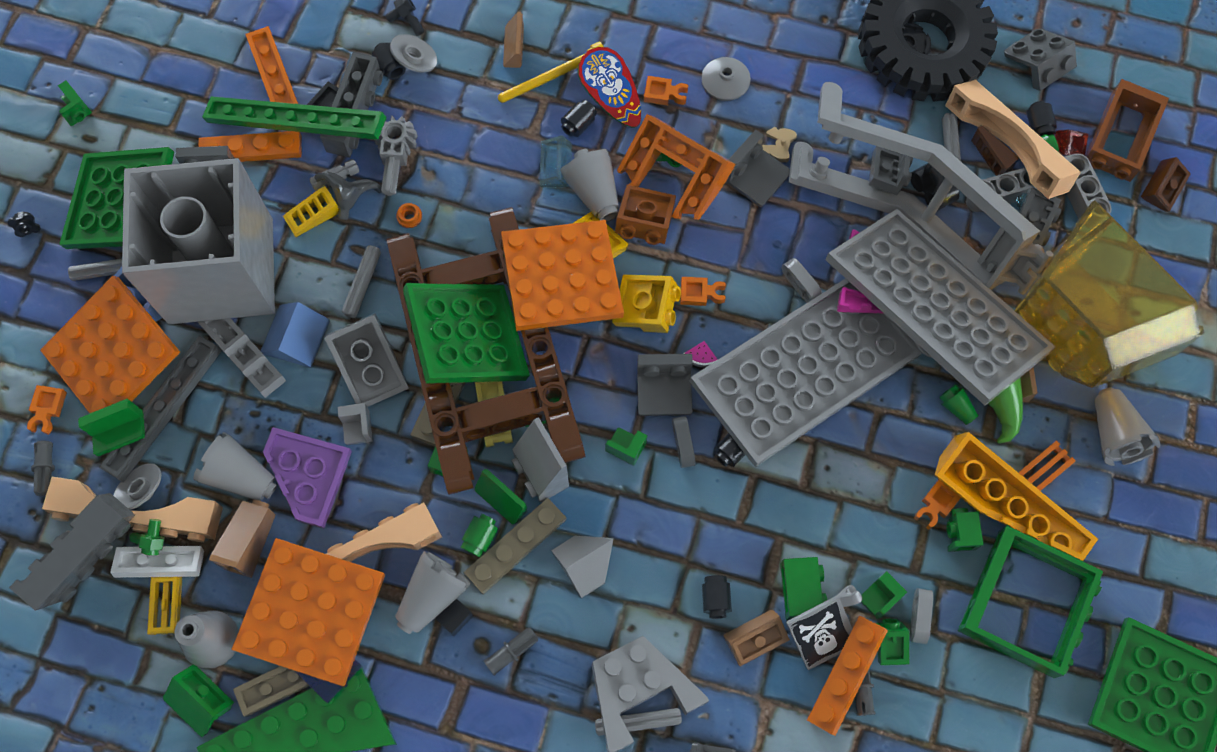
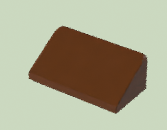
(1166, 184)

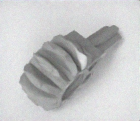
(395, 151)

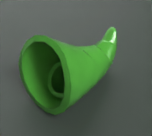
(1009, 410)

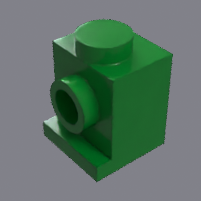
(964, 530)

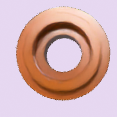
(407, 209)

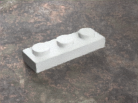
(171, 562)

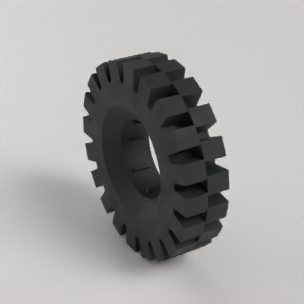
(967, 55)

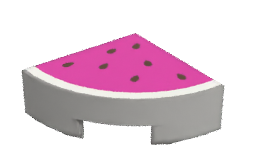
(702, 355)

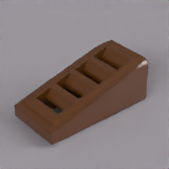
(994, 152)

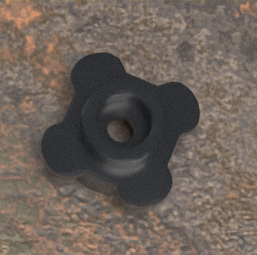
(23, 224)

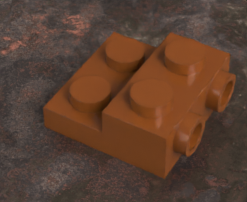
(645, 215)

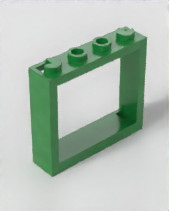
(1079, 613)

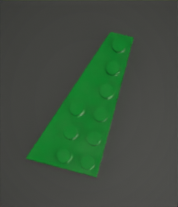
(312, 725)

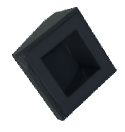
(454, 617)

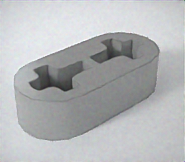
(801, 280)
(921, 616)

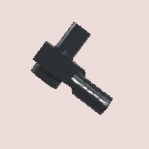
(405, 9)

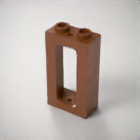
(1140, 99)

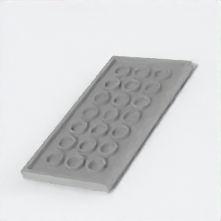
(940, 305)
(801, 372)

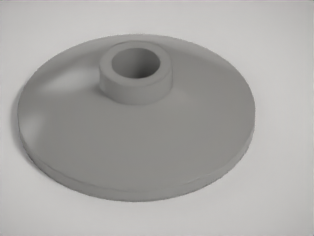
(413, 53)
(722, 86)
(139, 486)

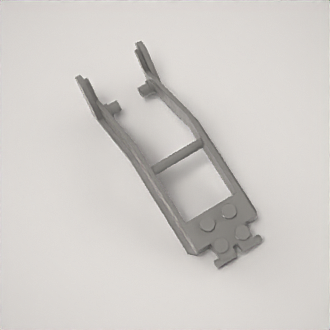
(1009, 253)

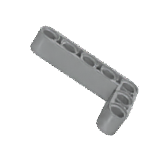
(1087, 180)

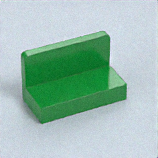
(114, 426)
(196, 699)

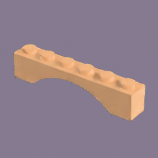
(1046, 166)
(187, 517)
(409, 530)

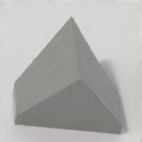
(585, 561)

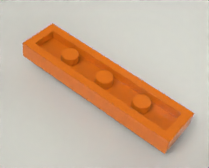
(271, 66)
(260, 145)
(847, 675)

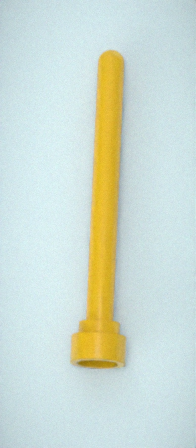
(543, 78)

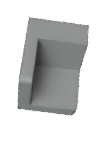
(355, 423)

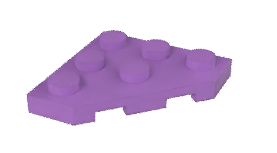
(307, 473)

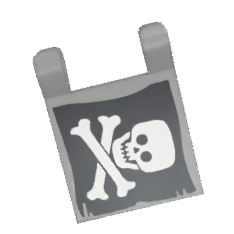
(824, 629)

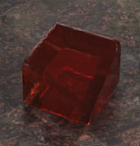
(1071, 142)

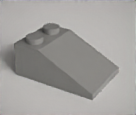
(366, 361)
(540, 462)

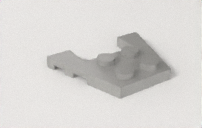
(633, 676)

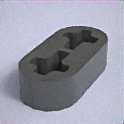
(683, 442)

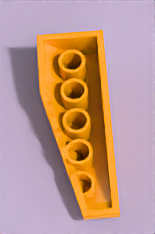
(1008, 497)

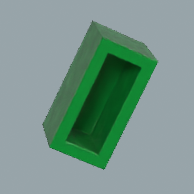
(801, 585)

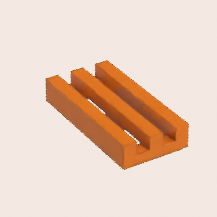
(1061, 454)

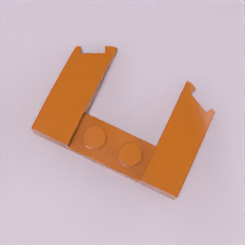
(709, 167)

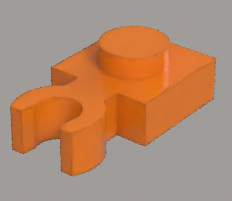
(660, 90)
(697, 291)
(46, 403)
(939, 501)

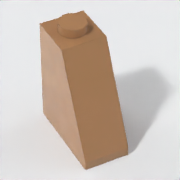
(244, 538)

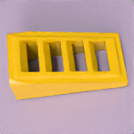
(314, 200)

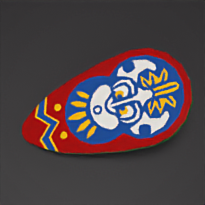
(610, 85)

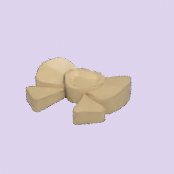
(783, 138)

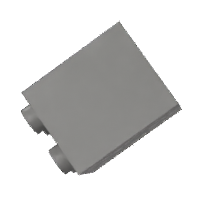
(198, 241)

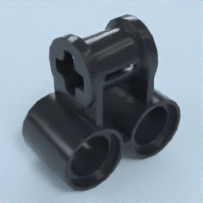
(928, 180)

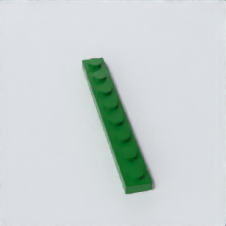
(295, 117)

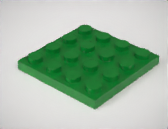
(98, 196)
(465, 333)
(1158, 693)

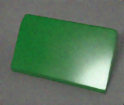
(500, 497)

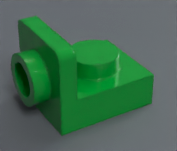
(75, 108)
(895, 645)

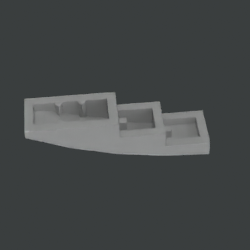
(244, 354)

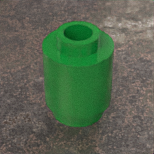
(479, 535)

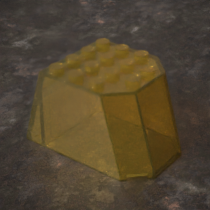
(1107, 304)

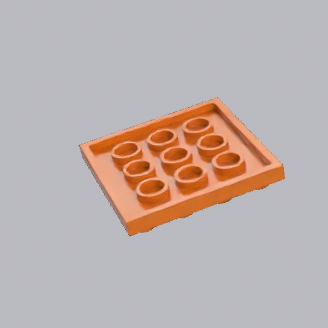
(561, 275)
(109, 348)
(309, 612)

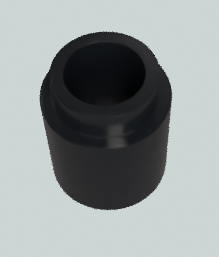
(388, 64)
(578, 118)
(1041, 118)
(728, 452)
(716, 596)

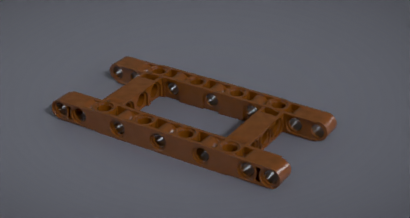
(497, 413)

